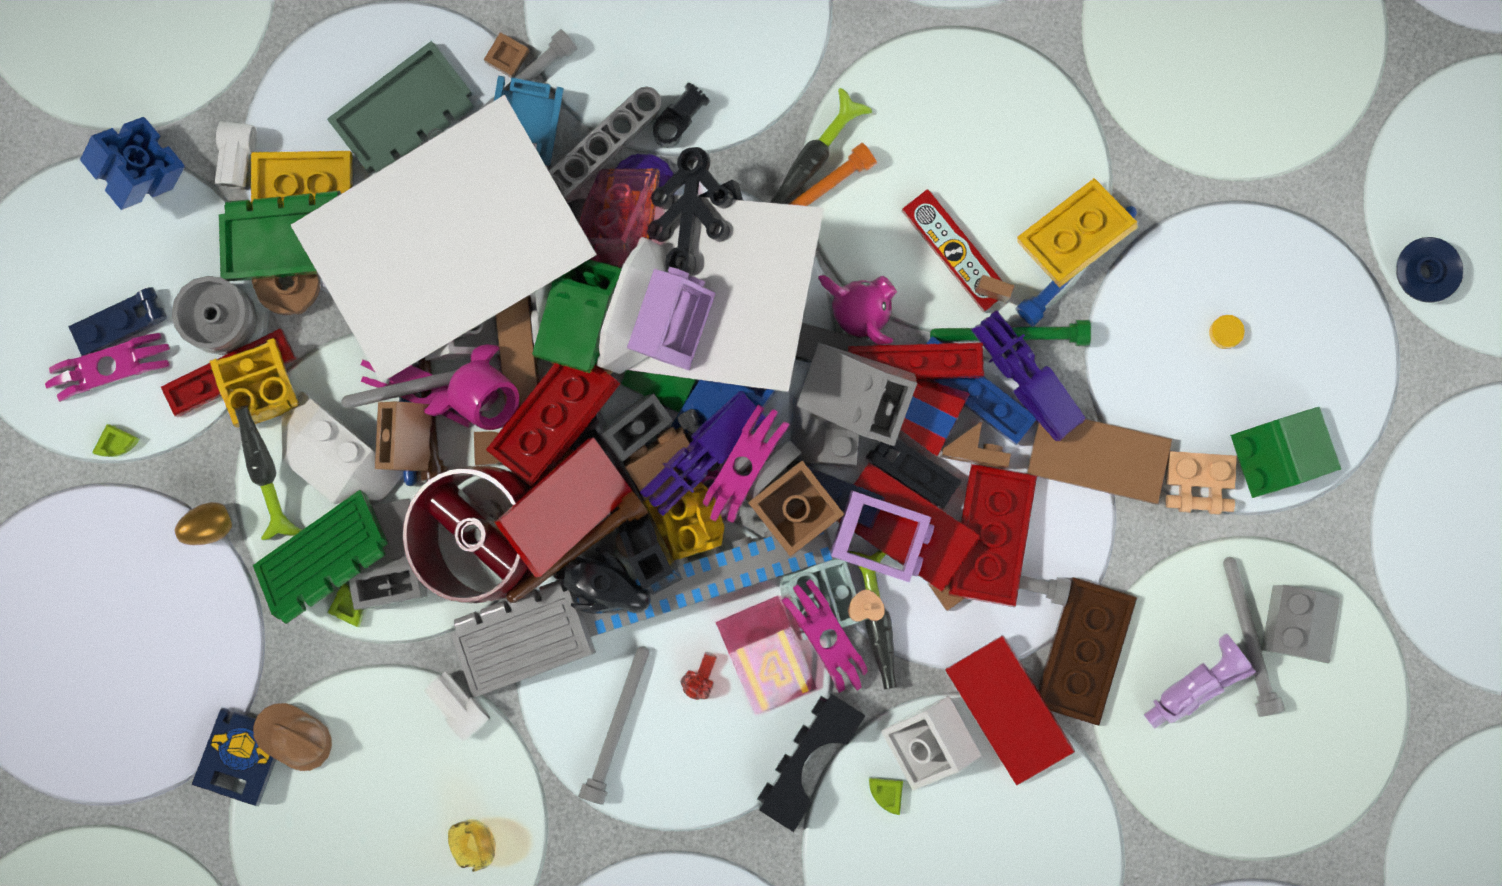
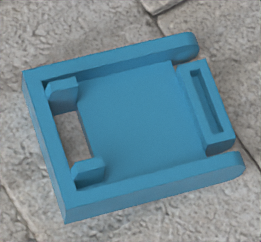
(535, 111)

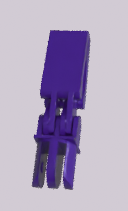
(1037, 389)
(710, 445)

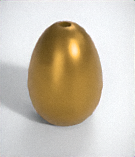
(203, 524)

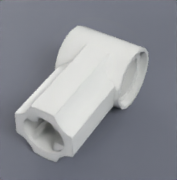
(235, 145)
(463, 712)

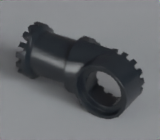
(680, 114)

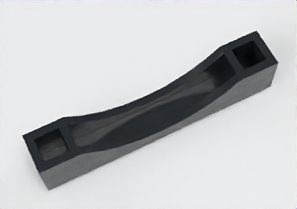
(640, 538)

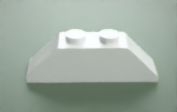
(626, 306)
(331, 454)

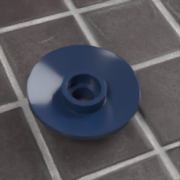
(1444, 268)

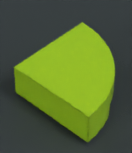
(114, 442)
(343, 607)
(887, 793)

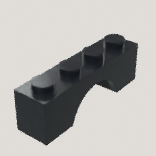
(786, 798)

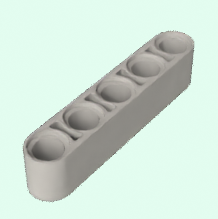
(607, 135)

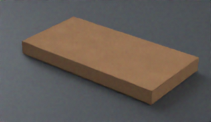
(1103, 460)

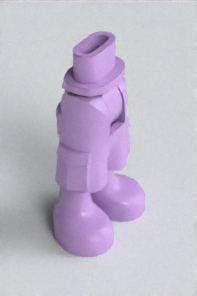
(1201, 685)

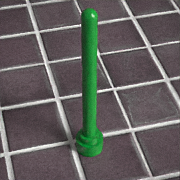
(1075, 333)

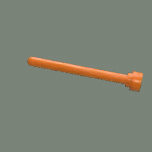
(859, 159)

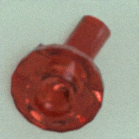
(698, 684)

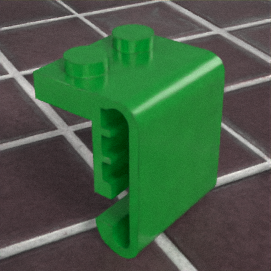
(1286, 452)

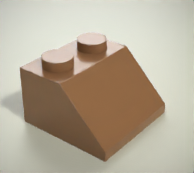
(796, 508)

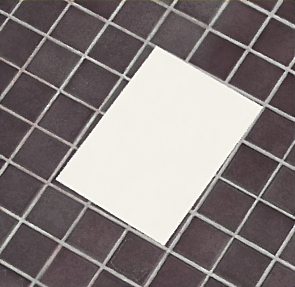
(443, 239)
(759, 289)

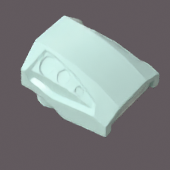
(834, 583)

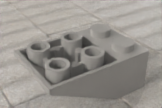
(857, 393)
(391, 577)

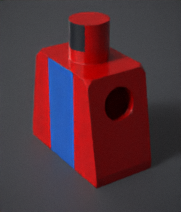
(933, 414)

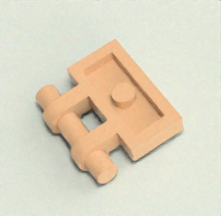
(1201, 471)

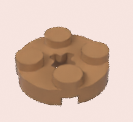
(290, 301)

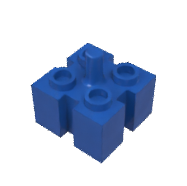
(132, 163)

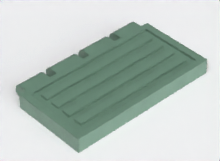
(401, 107)

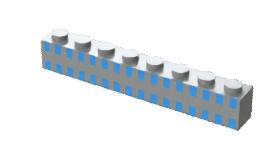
(718, 575)

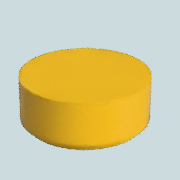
(1226, 331)

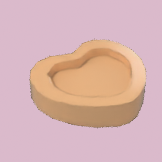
(866, 606)

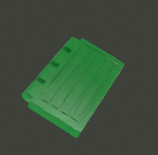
(262, 240)
(319, 556)

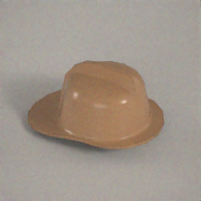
(292, 737)

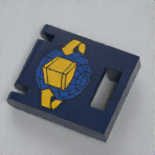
(234, 753)

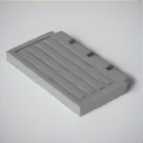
(521, 642)

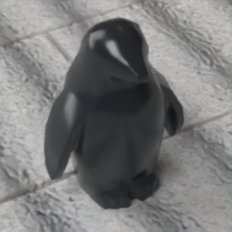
(604, 585)

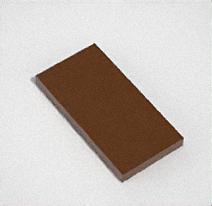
(1086, 650)

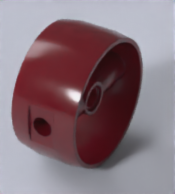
(446, 504)

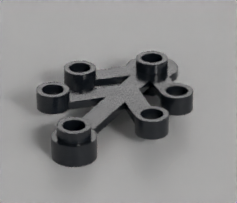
(688, 206)

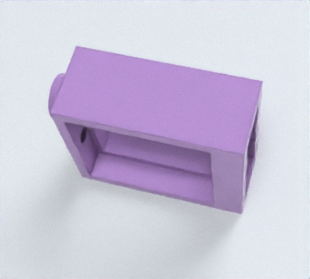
(687, 322)
(849, 521)

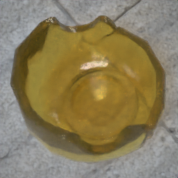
(472, 844)

